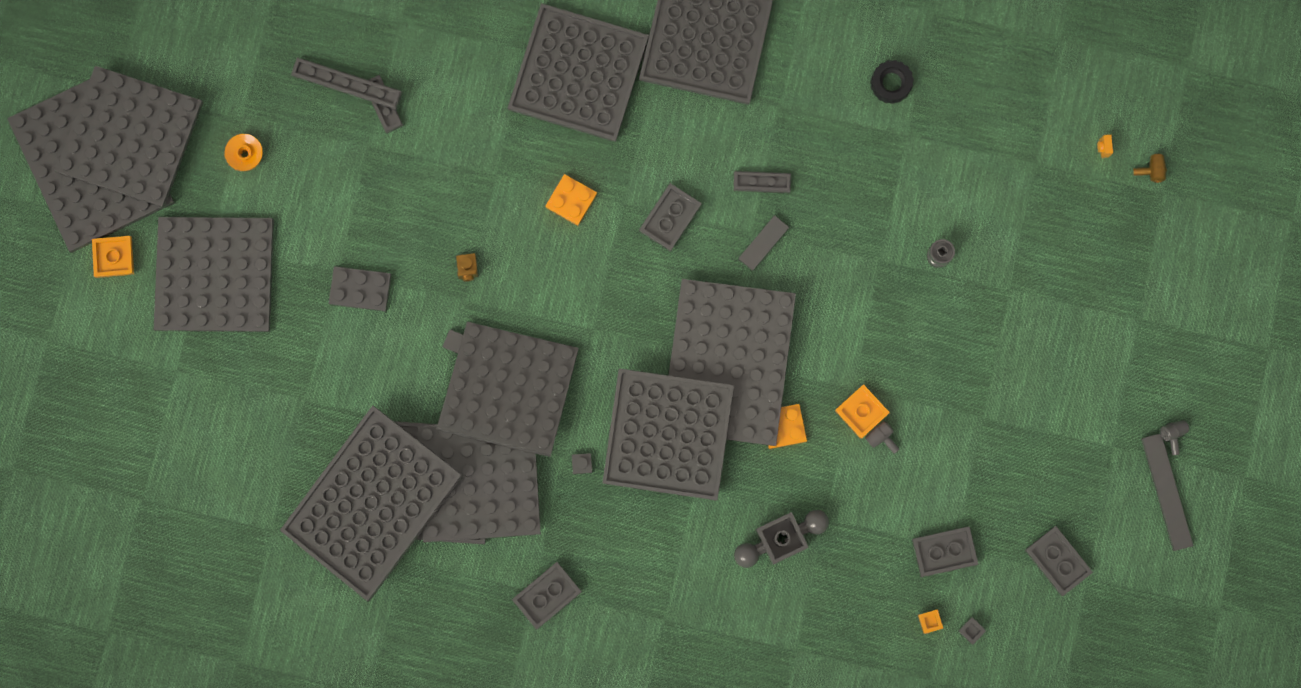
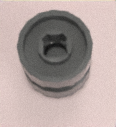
(940, 253)

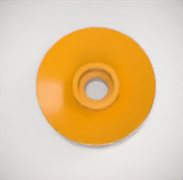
(237, 146)

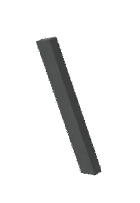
(346, 83)
(1167, 492)

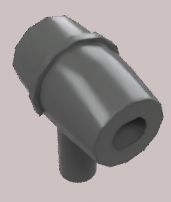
(1172, 432)
(882, 434)

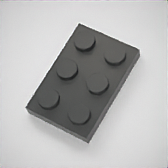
(670, 217)
(360, 289)
(945, 551)
(1058, 561)
(546, 595)

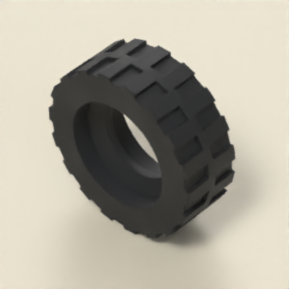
(887, 95)

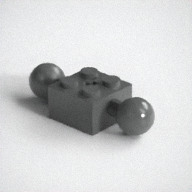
(747, 554)

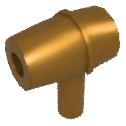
(1156, 169)

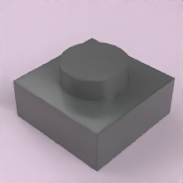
(582, 463)
(971, 630)

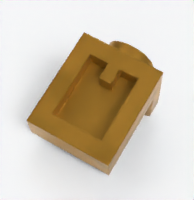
(467, 267)

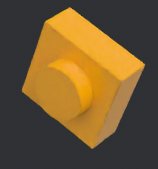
(1105, 146)
(930, 621)

